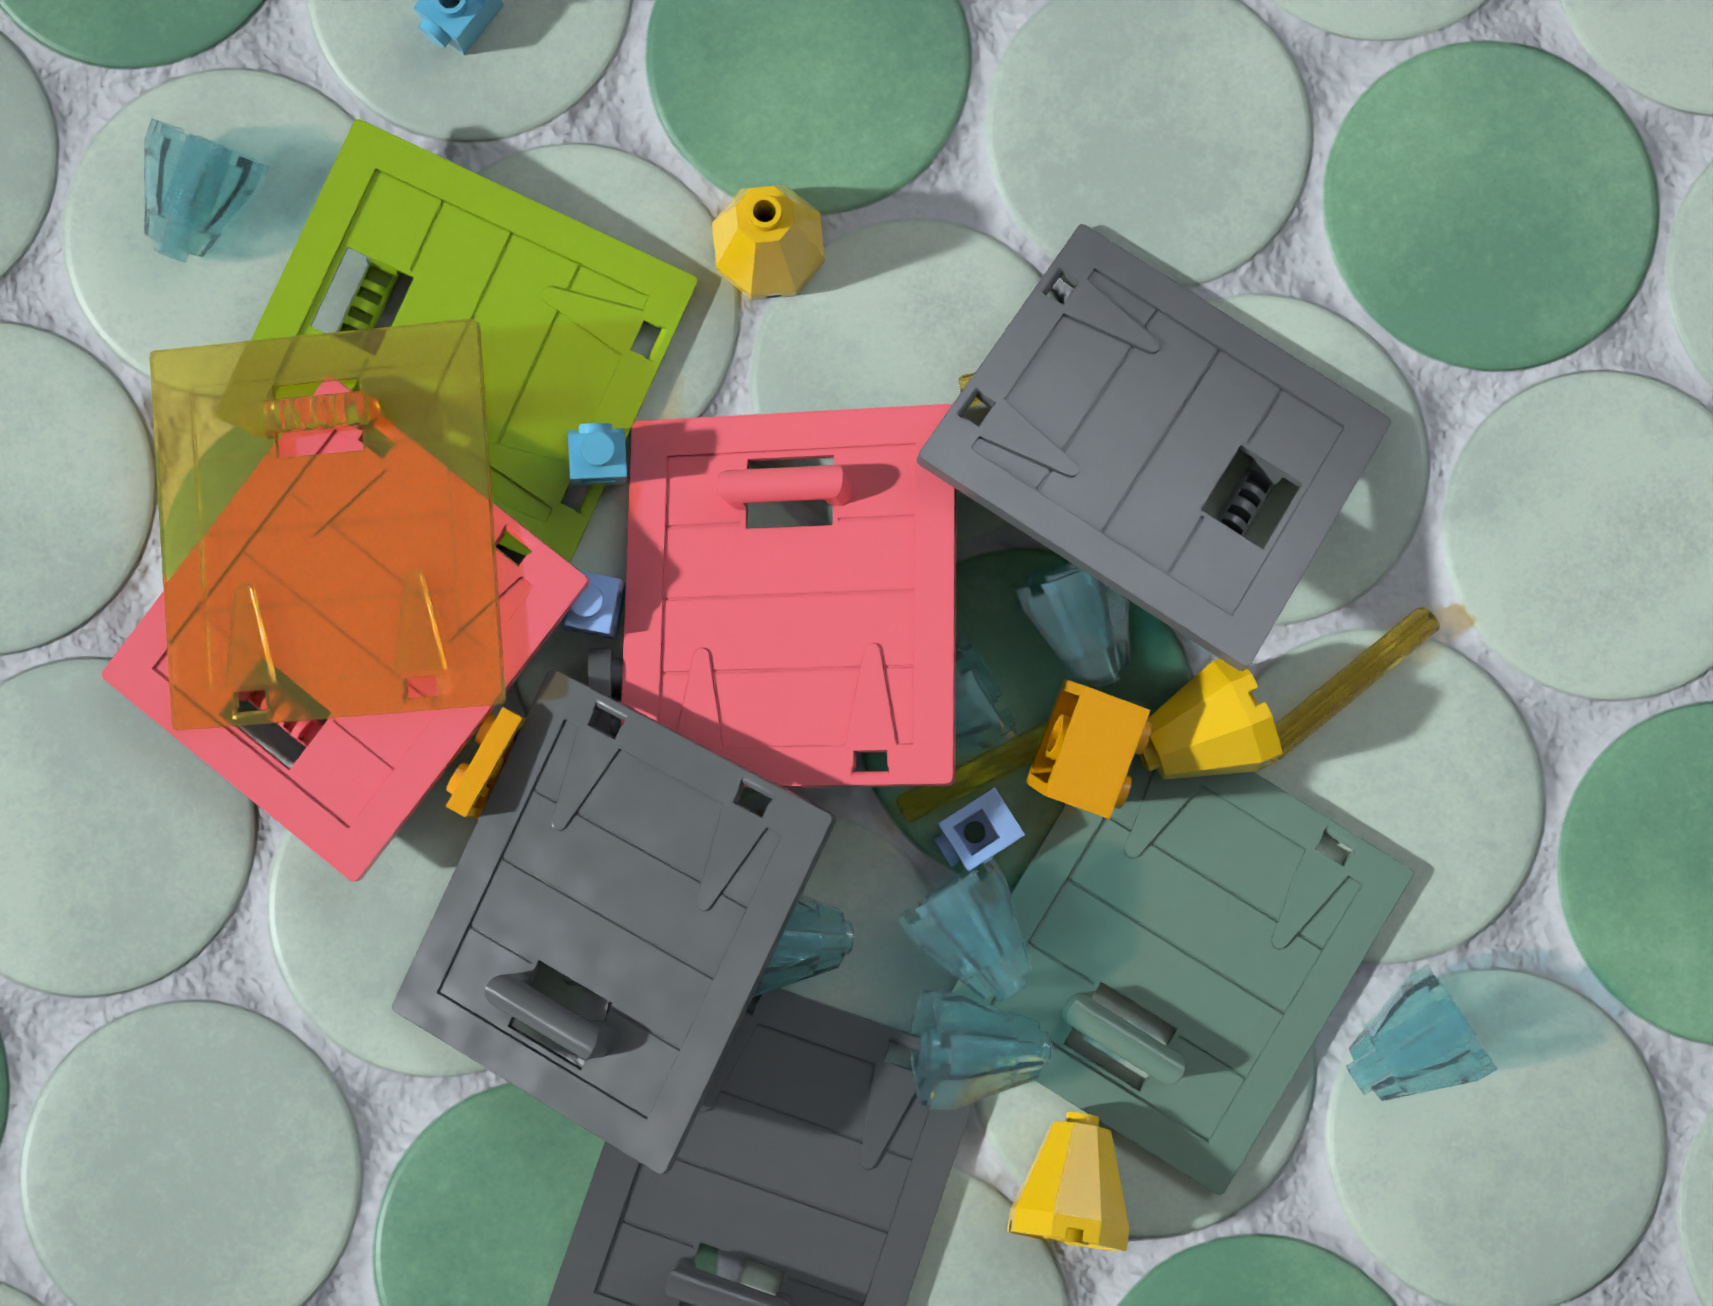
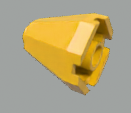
(768, 242)
(1212, 727)
(1073, 1189)

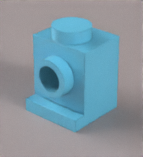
(455, 25)
(597, 455)

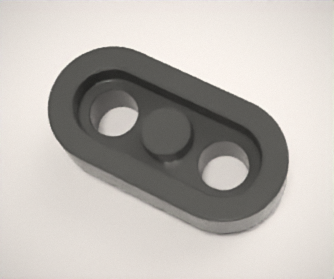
(605, 676)

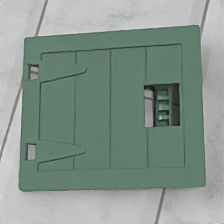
(1215, 921)

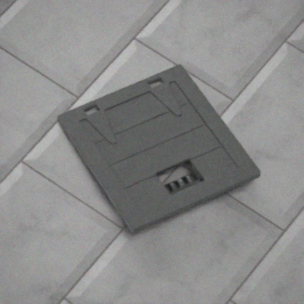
(1123, 422)
(634, 882)
(794, 1161)

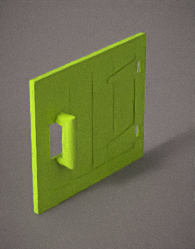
(546, 290)

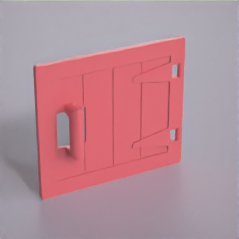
(802, 636)
(360, 772)

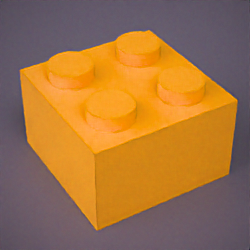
(1089, 749)

